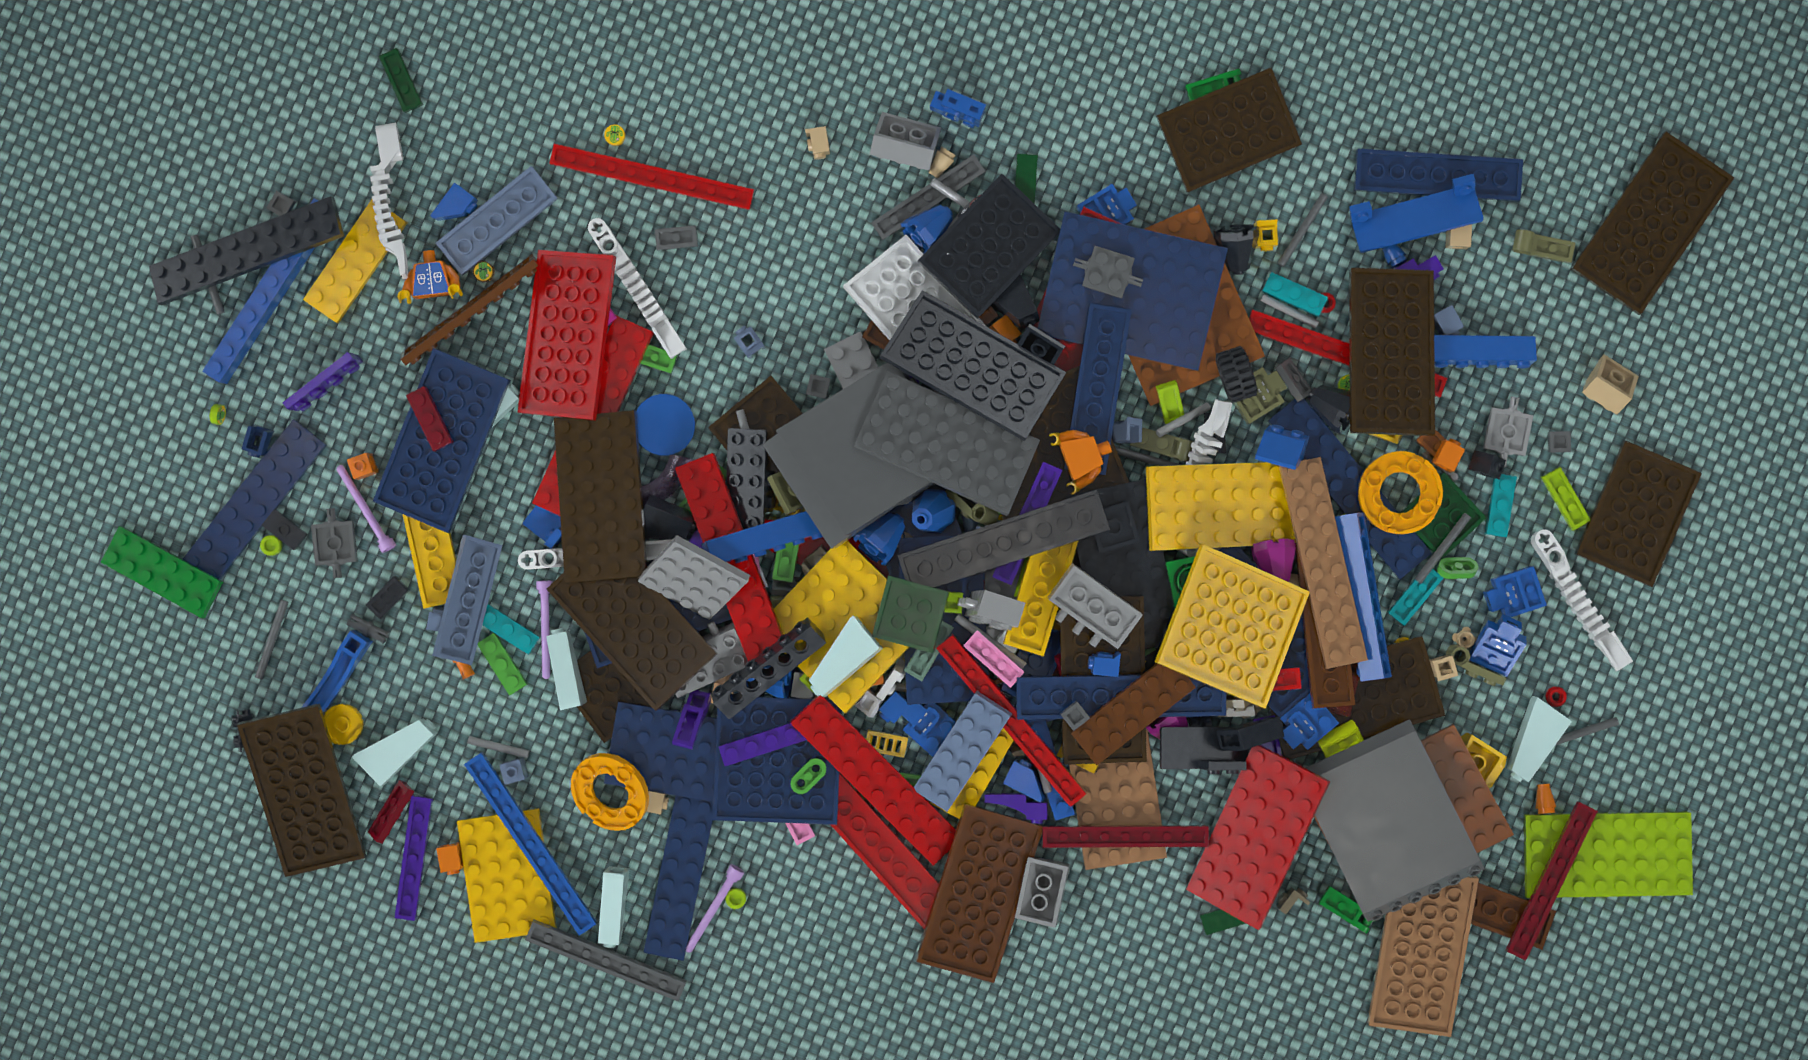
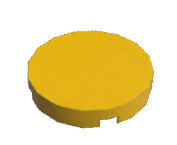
(343, 723)

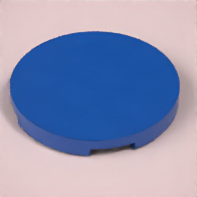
(664, 424)

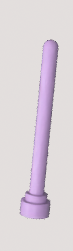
(385, 542)
(541, 586)
(733, 875)

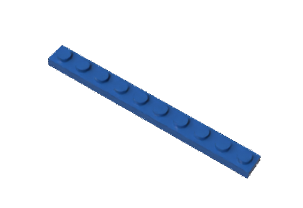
(530, 843)

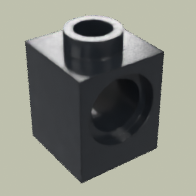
(1487, 464)

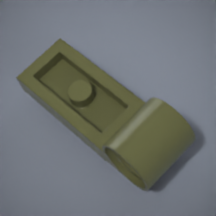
(1543, 247)
(1165, 445)
(977, 512)
(1472, 669)

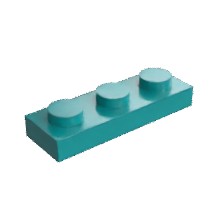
(1295, 294)
(1501, 506)
(1414, 597)
(510, 629)

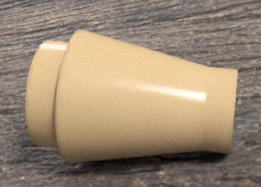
(941, 162)

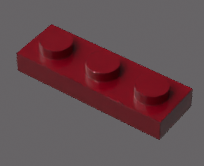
(429, 418)
(390, 811)

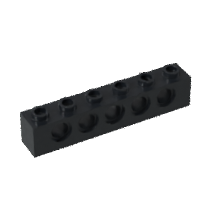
(731, 704)

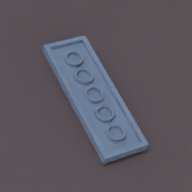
(496, 220)
(467, 600)
(962, 751)

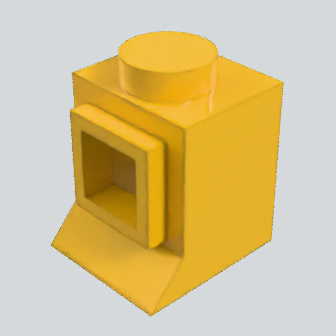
(1267, 245)

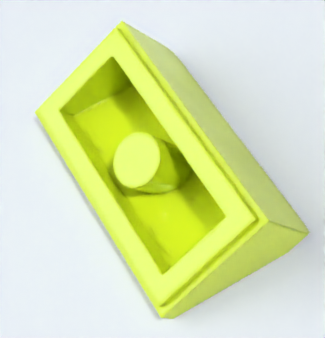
(1340, 738)

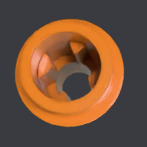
(1544, 799)

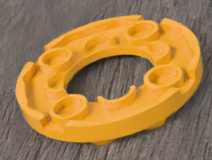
(1430, 492)
(588, 803)

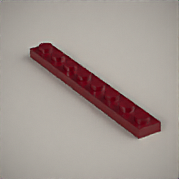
(1125, 836)
(1551, 880)

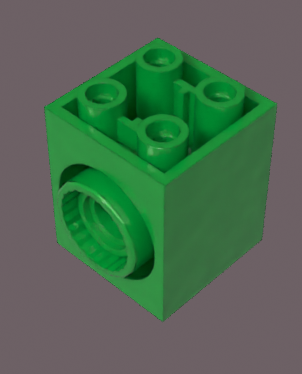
(1177, 572)

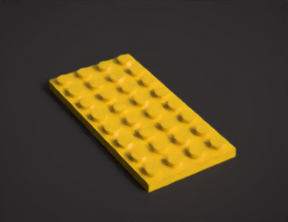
(1216, 505)

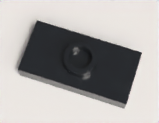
(284, 529)
(388, 597)

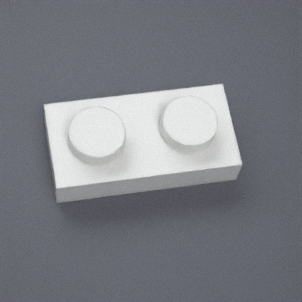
(895, 675)

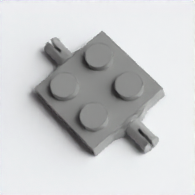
(1508, 430)

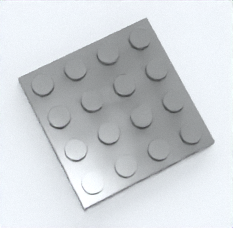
(693, 577)

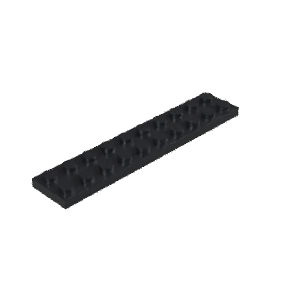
(246, 250)
(1006, 541)

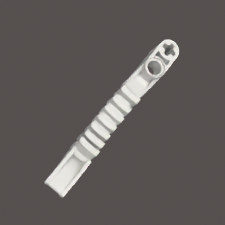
(389, 234)
(638, 289)
(1204, 439)
(653, 549)
(1580, 605)

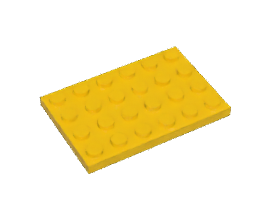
(500, 880)

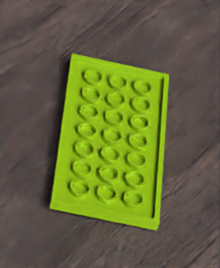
(1618, 856)

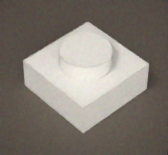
(869, 704)

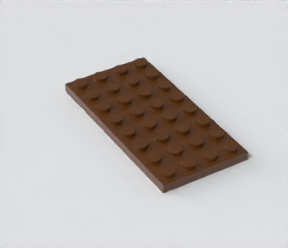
(978, 893)

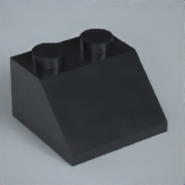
(1041, 344)

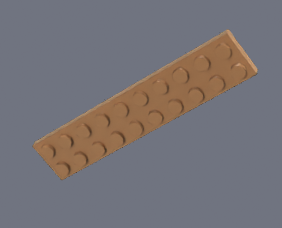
(1323, 564)

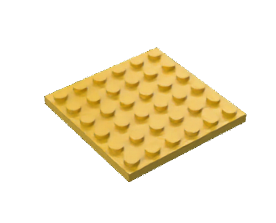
(829, 595)
(1232, 626)

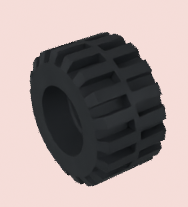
(1236, 374)

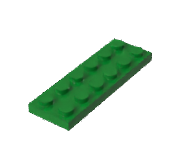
(161, 572)

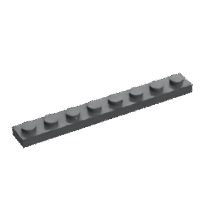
(606, 960)

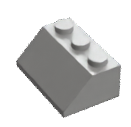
(905, 141)
(1042, 891)

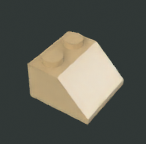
(1610, 385)

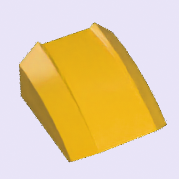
(1486, 758)

